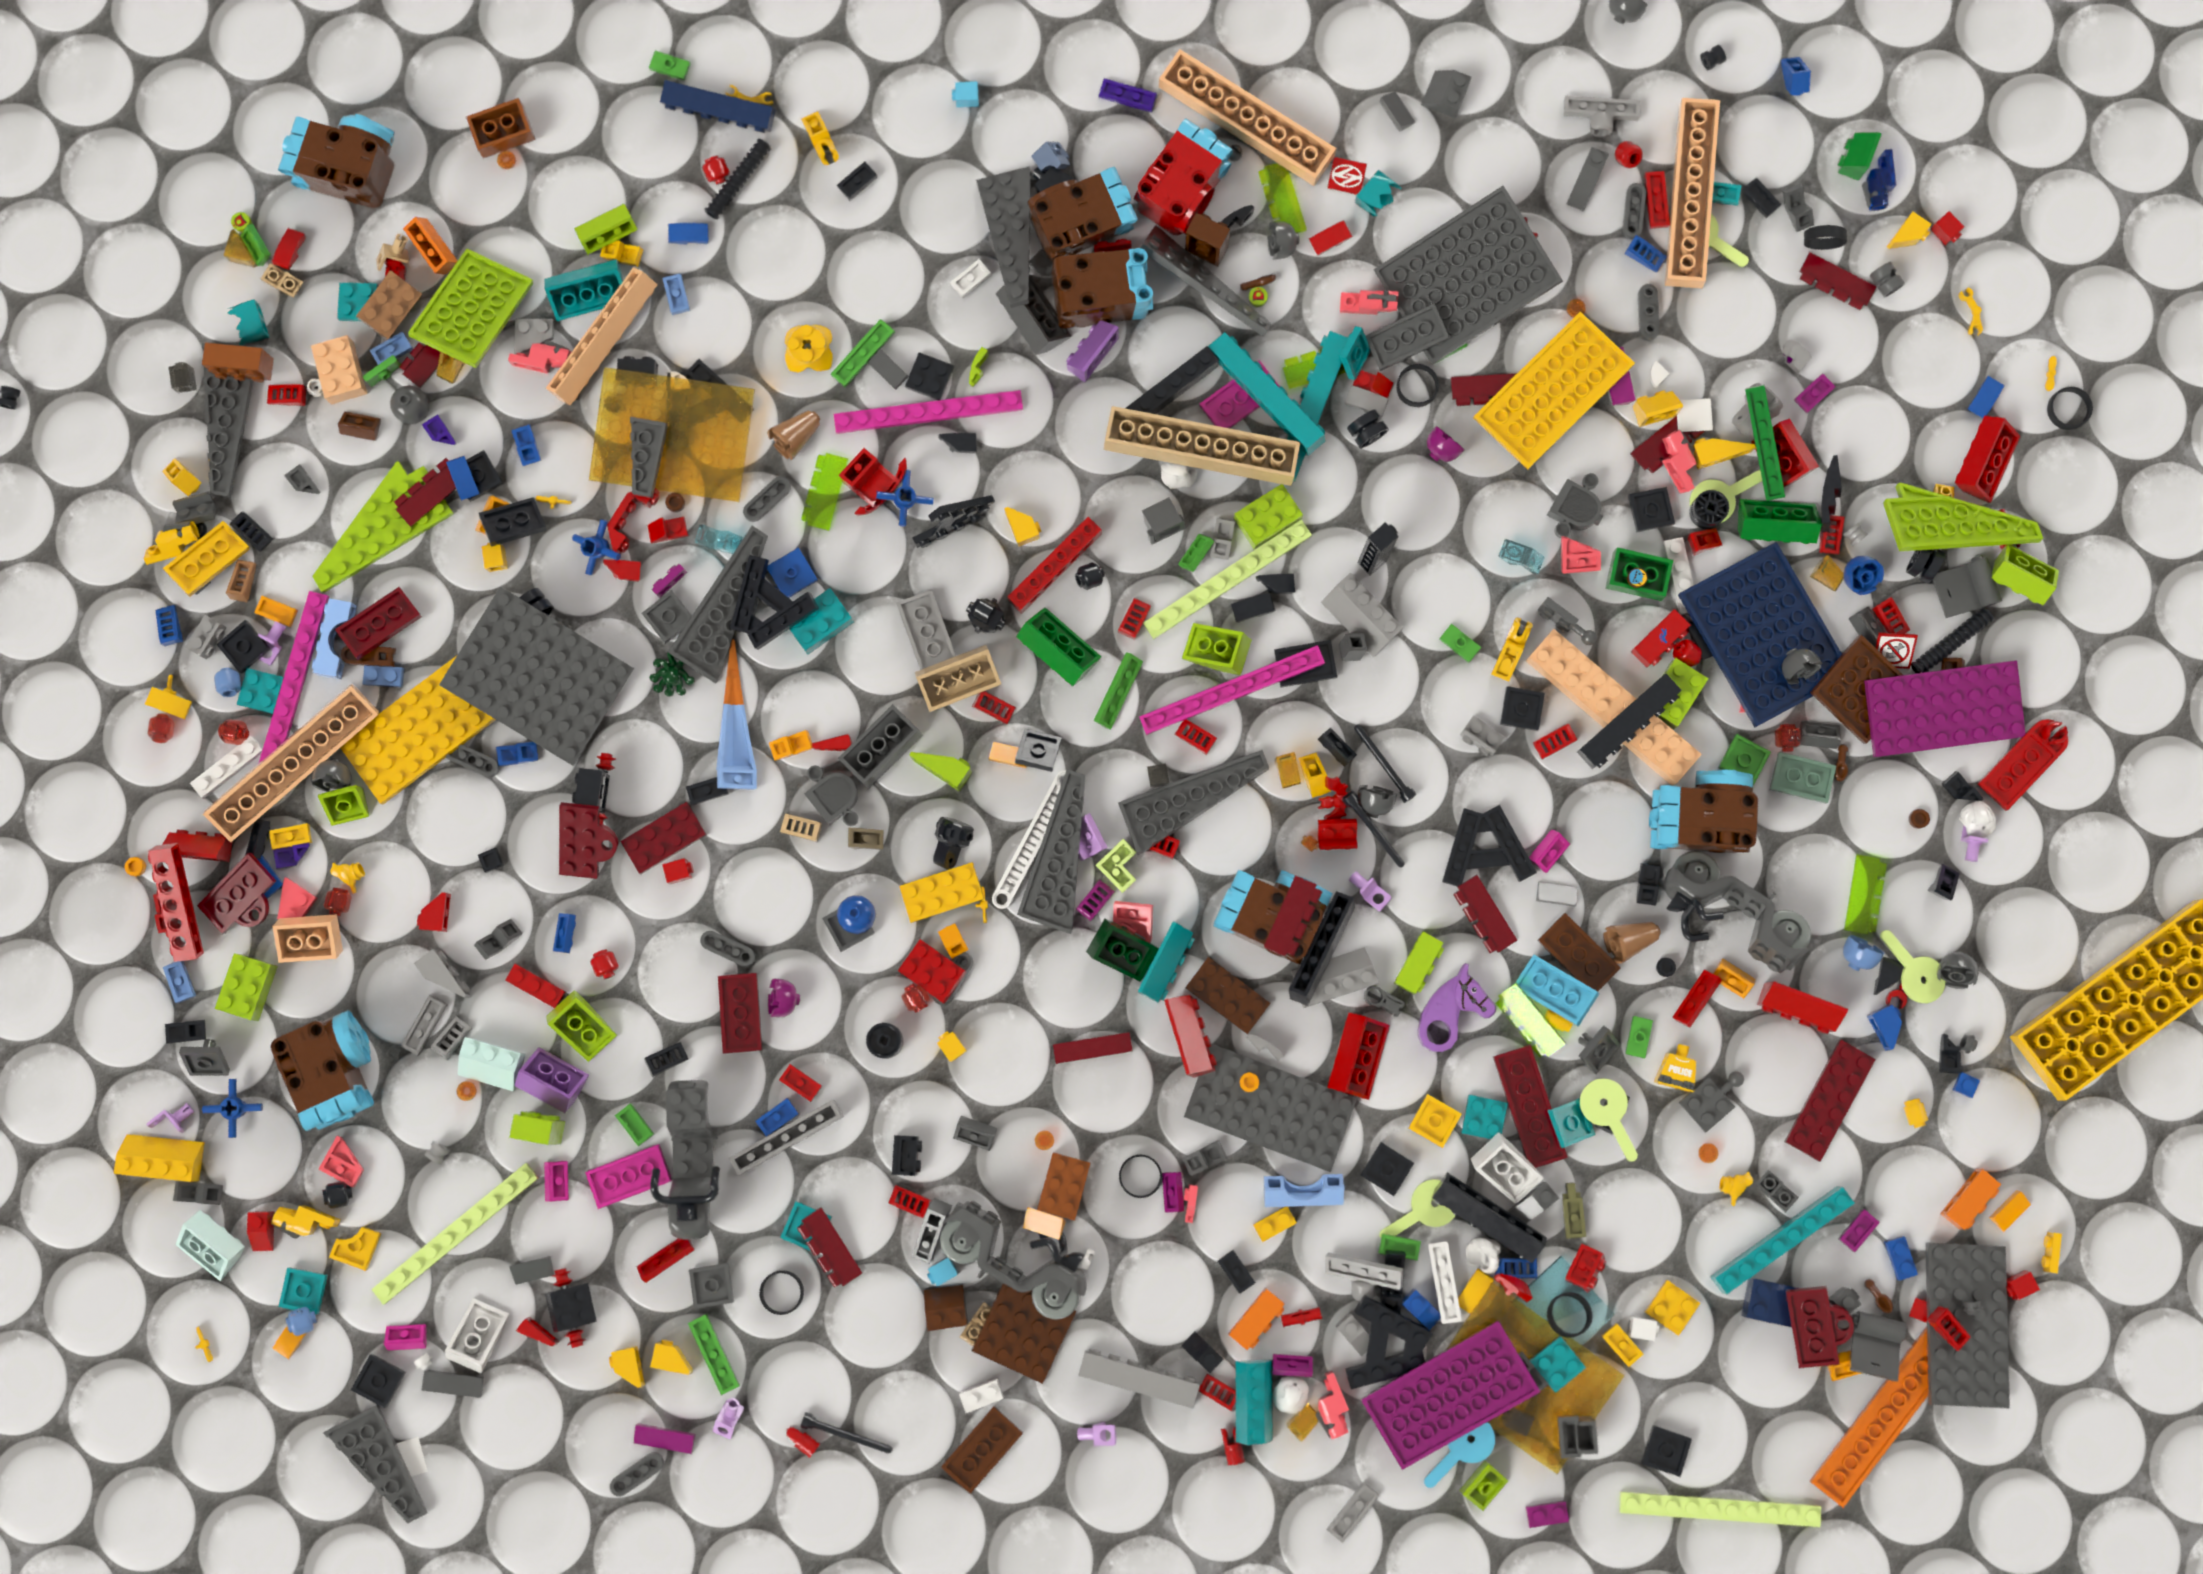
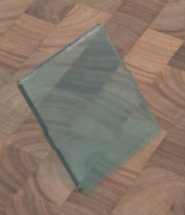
(1567, 1311)

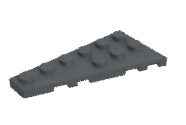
(376, 1456)

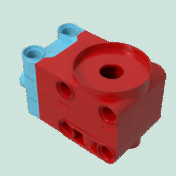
(1183, 178)

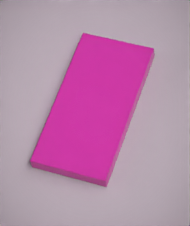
(1230, 404)
(627, 1176)

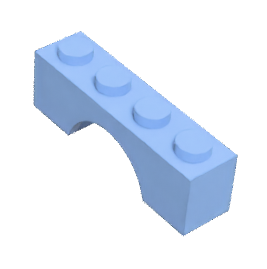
(327, 661)
(1326, 1191)

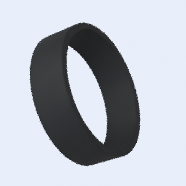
(1812, 235)
(1422, 367)
(2089, 405)
(1143, 1196)
(762, 1297)
(1585, 1304)

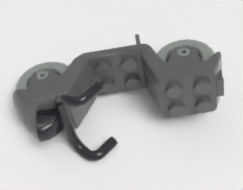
(1777, 937)
(693, 1171)
(1055, 1285)

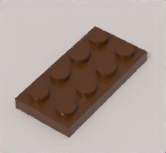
(1578, 953)
(1227, 995)
(982, 1449)

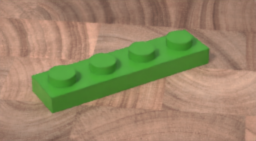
(862, 353)
(1118, 691)
(713, 1354)

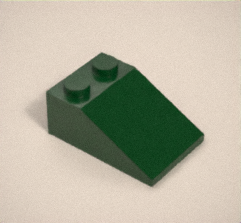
(1122, 950)

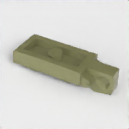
(1573, 1212)

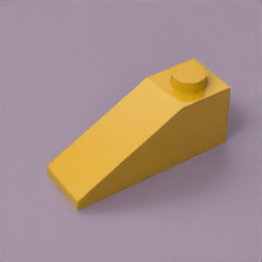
(1716, 451)

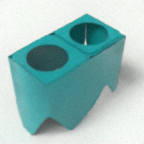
(1376, 193)
(252, 323)

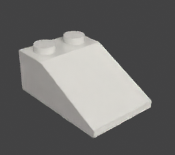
(1506, 1168)
(476, 1335)

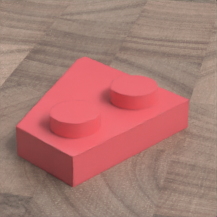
(1578, 557)
(294, 900)
(1134, 917)
(342, 1163)
(1190, 1196)

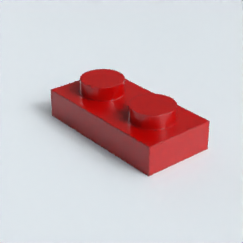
(800, 1082)

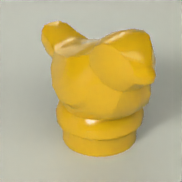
(348, 873)
(1735, 1185)

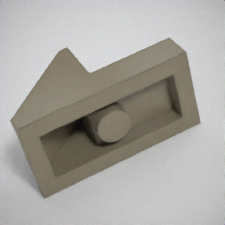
(865, 838)

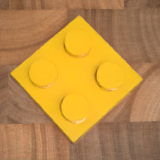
(1434, 1121)
(1672, 1307)

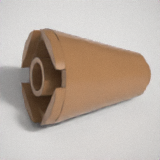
(794, 433)
(1629, 939)

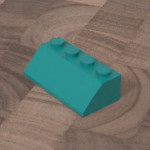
(583, 289)
(1165, 962)
(1254, 1402)

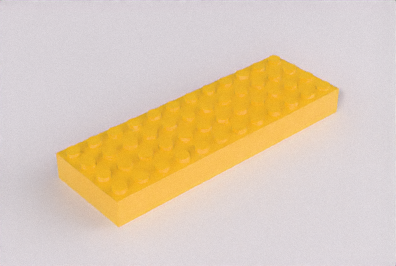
(2118, 1006)

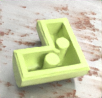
(1113, 868)

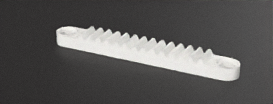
(1028, 847)

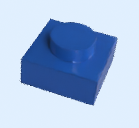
(1966, 1085)

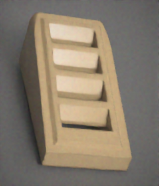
(816, 830)

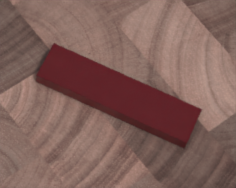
(1092, 1048)

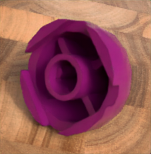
(1443, 446)
(782, 998)

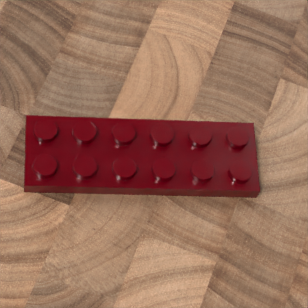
(1829, 1100)
(1529, 1106)

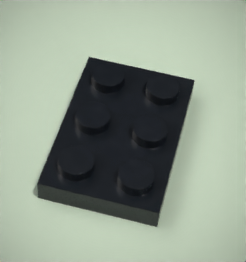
(512, 521)
(1320, 673)

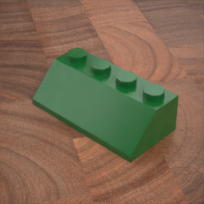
(1778, 521)
(1058, 646)

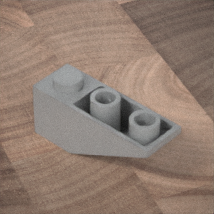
(436, 969)

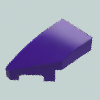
(438, 431)
(289, 856)

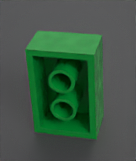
(1657, 570)

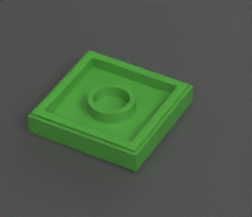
(1744, 757)

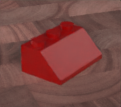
(1792, 452)
(201, 846)

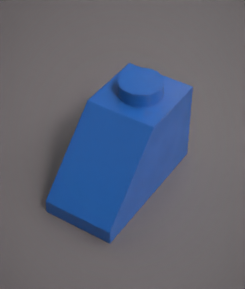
(1796, 76)
(1886, 1025)
(1421, 1309)

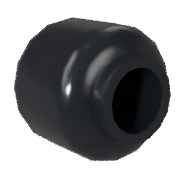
(1089, 576)
(337, 1195)

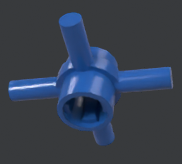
(904, 505)
(596, 547)
(225, 1108)

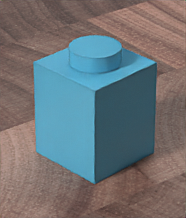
(966, 94)
(942, 1272)

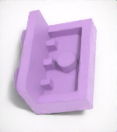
(1091, 839)

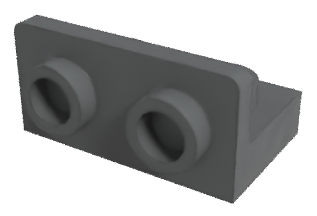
(195, 508)

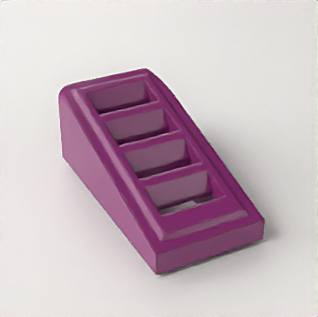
(1084, 912)

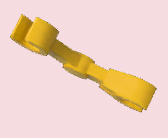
(759, 99)
(1975, 310)

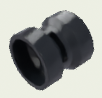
(1713, 57)
(8, 397)

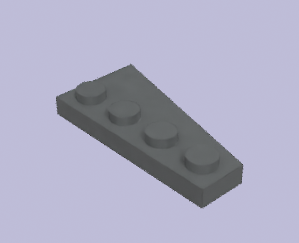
(647, 449)

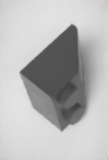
(1446, 92)

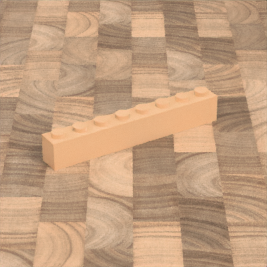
(601, 336)

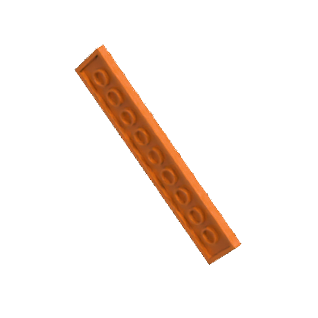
(1876, 1427)

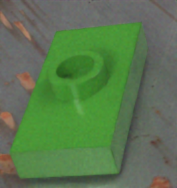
(669, 65)
(255, 245)
(382, 371)
(1196, 552)
(1460, 643)
(1638, 1037)
(634, 1124)
(1397, 1243)

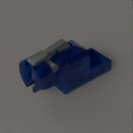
(1880, 182)

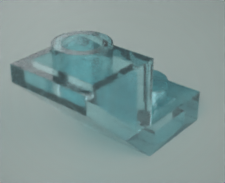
(717, 540)
(1519, 554)

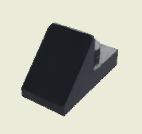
(1945, 883)
(1202, 1352)

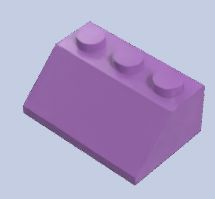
(1092, 350)
(551, 1080)

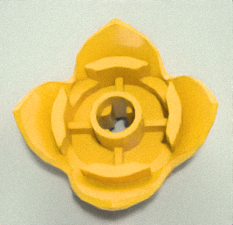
(817, 357)

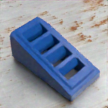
(1630, 252)
(177, 637)
(1507, 1268)

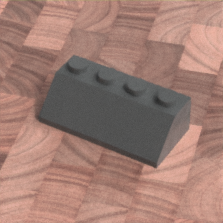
(1036, 320)
(880, 746)

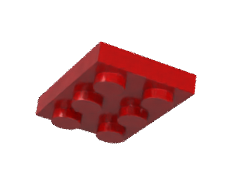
(932, 971)

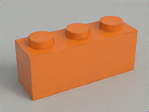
(430, 245)
(1971, 1199)
(1257, 1319)

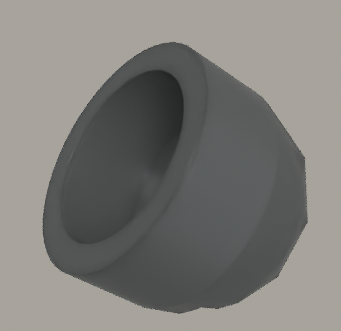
(1234, 157)

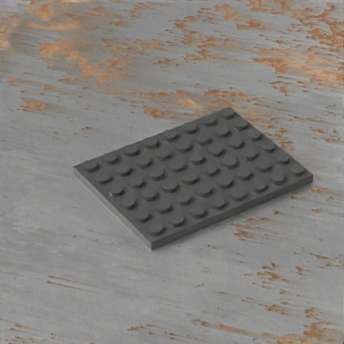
(1473, 271)
(536, 676)

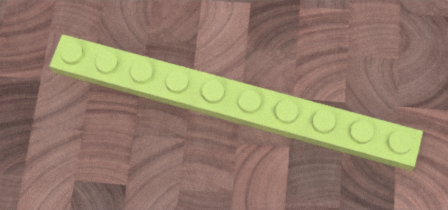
(1227, 579)
(455, 1233)
(1720, 1509)

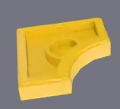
(356, 1250)

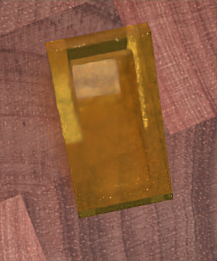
(237, 251)
(449, 368)
(1828, 573)
(1287, 770)
(1303, 1422)

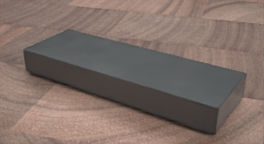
(452, 1383)

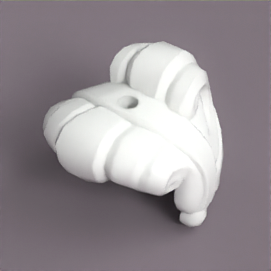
(1178, 475)
(1976, 816)
(1484, 1253)
(1290, 1394)

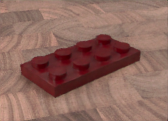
(378, 623)
(663, 838)
(740, 1013)

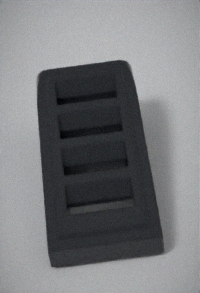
(244, 517)
(648, 1060)

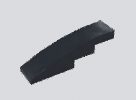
(1831, 490)
(1389, 1296)

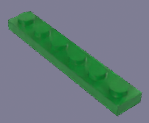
(1765, 442)

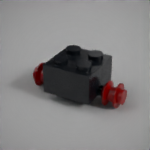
(594, 784)
(570, 1307)

